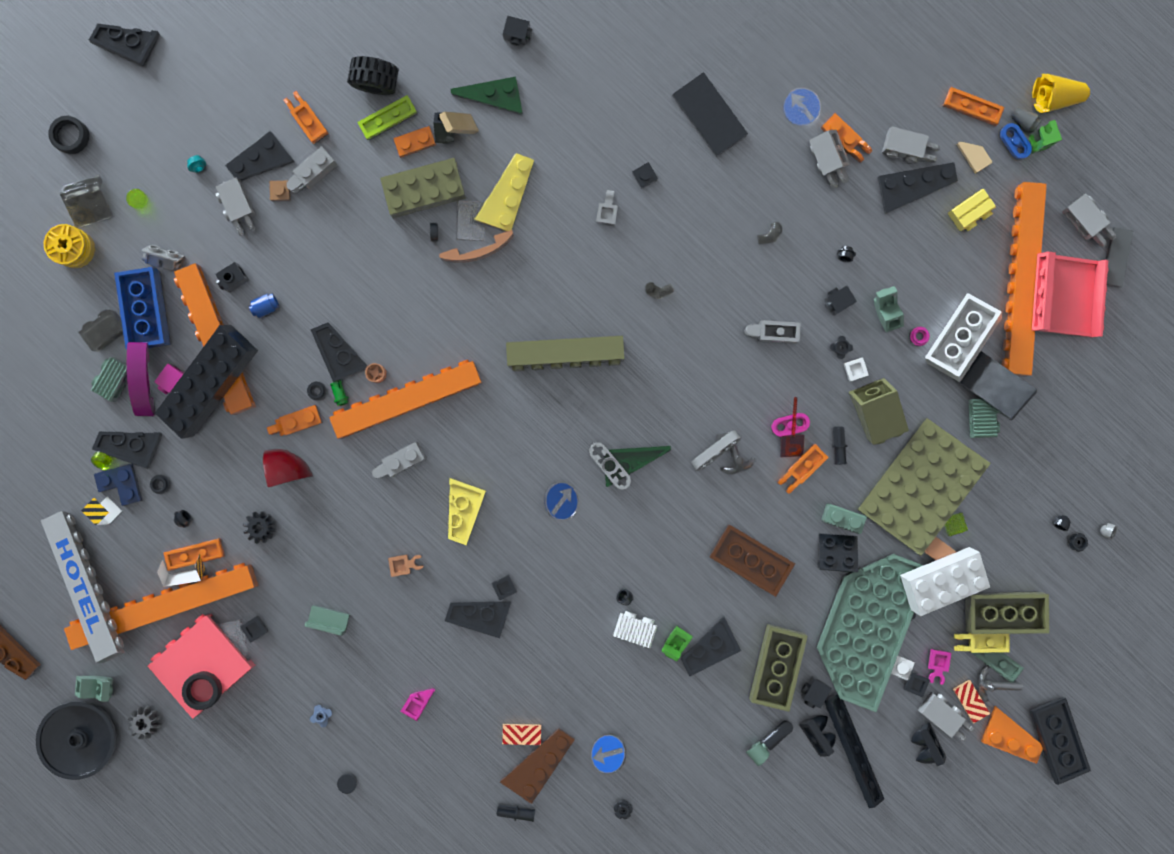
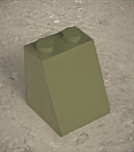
(879, 411)

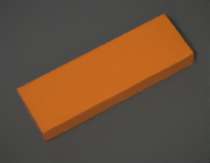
(973, 106)
(188, 555)

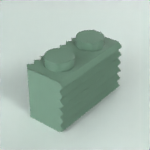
(111, 379)
(982, 419)
(843, 518)

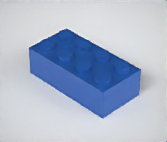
(142, 307)

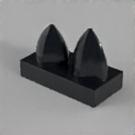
(821, 742)
(934, 751)

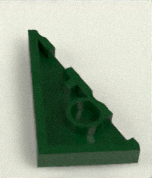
(497, 93)
(632, 459)

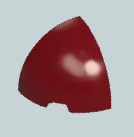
(283, 467)

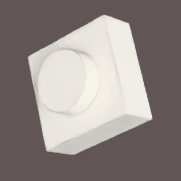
(856, 369)
(902, 667)

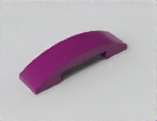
(138, 379)

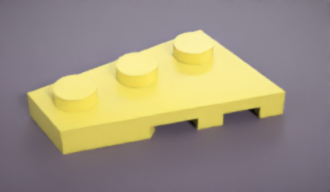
(463, 510)

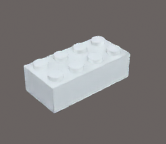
(963, 337)
(945, 581)

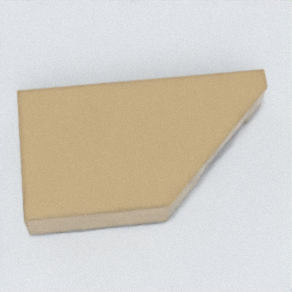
(975, 156)

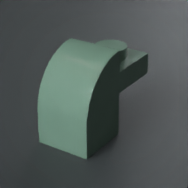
(888, 309)
(94, 687)

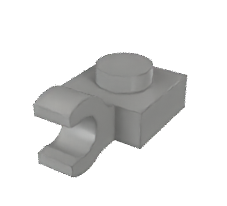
(607, 211)

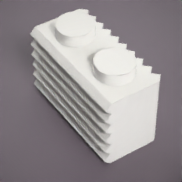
(635, 629)

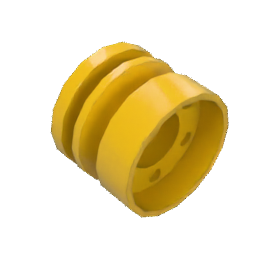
(79, 246)

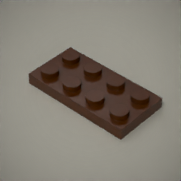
(752, 560)

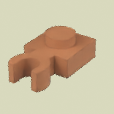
(401, 565)

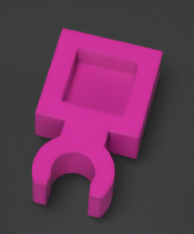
(939, 662)

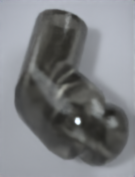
(773, 234)
(657, 292)

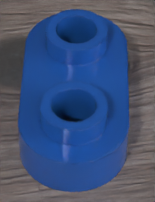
(1017, 140)

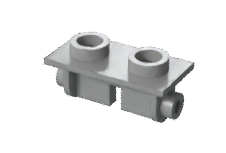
(154, 255)

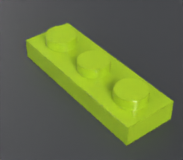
(387, 117)

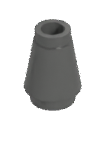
(1026, 119)

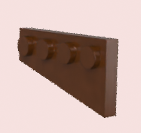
(16, 657)
(533, 772)

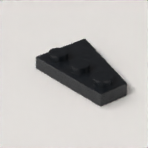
(126, 43)
(259, 157)
(336, 353)
(130, 447)
(479, 616)
(712, 648)

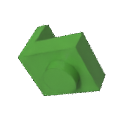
(676, 643)

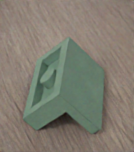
(328, 620)

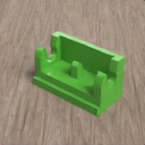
(1048, 135)

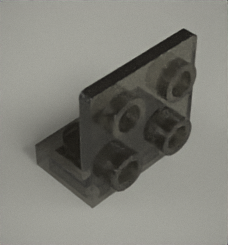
(85, 201)

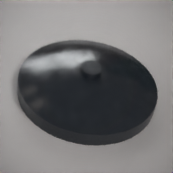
(76, 740)

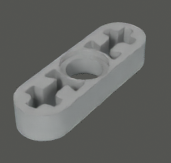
(716, 450)
(615, 479)

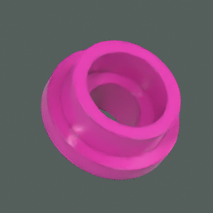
(925, 336)

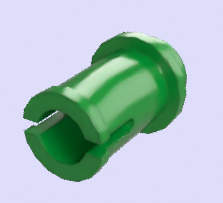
(339, 393)

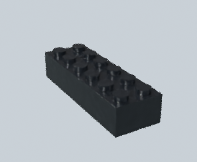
(206, 381)

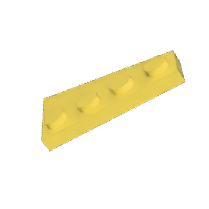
(504, 200)

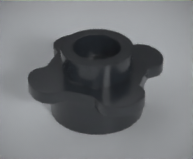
(847, 347)

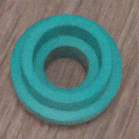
(196, 164)

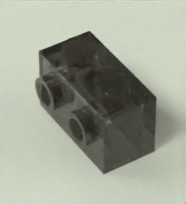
(102, 330)

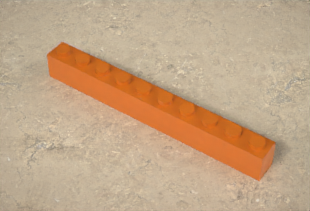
(1021, 288)
(172, 602)

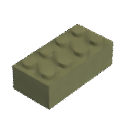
(423, 188)
(1007, 613)
(778, 667)

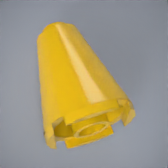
(1058, 92)

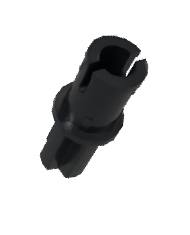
(839, 445)
(516, 813)

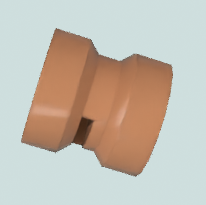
(376, 373)

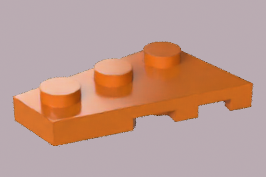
(1010, 737)

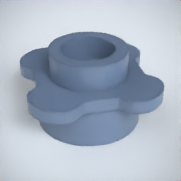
(318, 709)

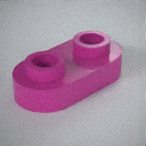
(787, 422)

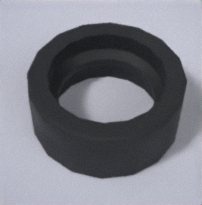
(54, 130)
(186, 690)

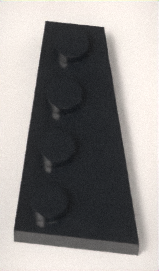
(910, 185)

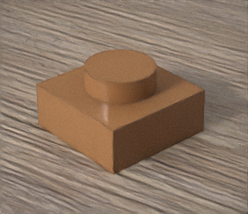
(279, 191)

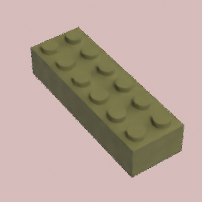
(565, 352)

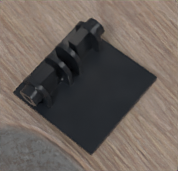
(838, 553)

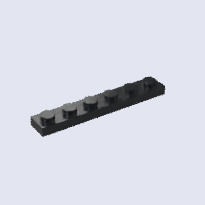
(854, 750)

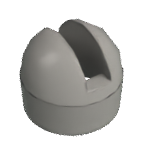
(1109, 530)

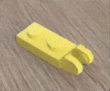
(984, 643)

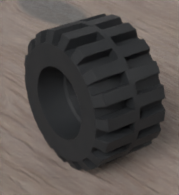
(373, 75)

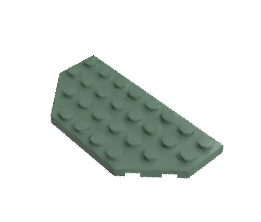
(867, 630)

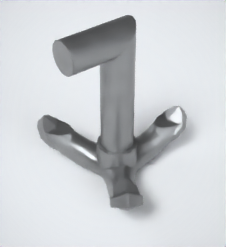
(738, 460)
(992, 686)

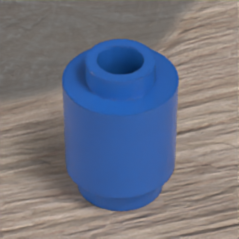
(264, 305)

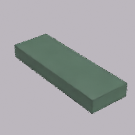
(1001, 664)

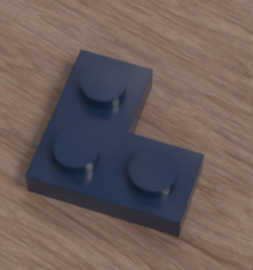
(123, 479)

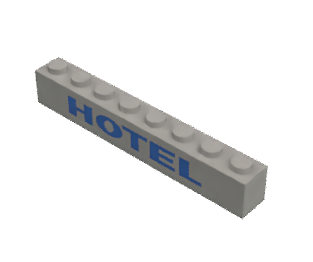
(83, 587)

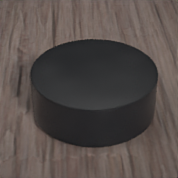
(434, 232)
(347, 783)

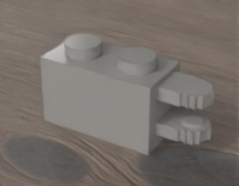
(908, 146)
(830, 156)
(311, 171)
(236, 204)
(1089, 220)
(775, 331)
(400, 461)
(944, 716)

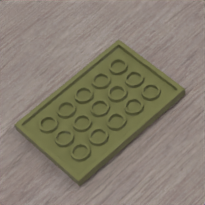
(924, 486)

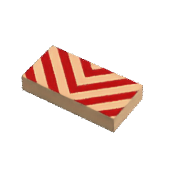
(971, 701)
(521, 734)

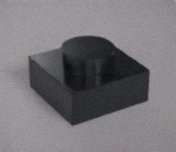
(644, 175)
(504, 587)
(254, 629)
(916, 684)

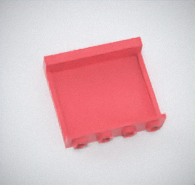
(1069, 295)
(199, 649)

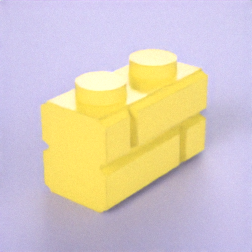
(971, 210)

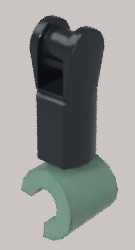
(760, 752)

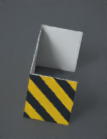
(101, 513)
(181, 577)

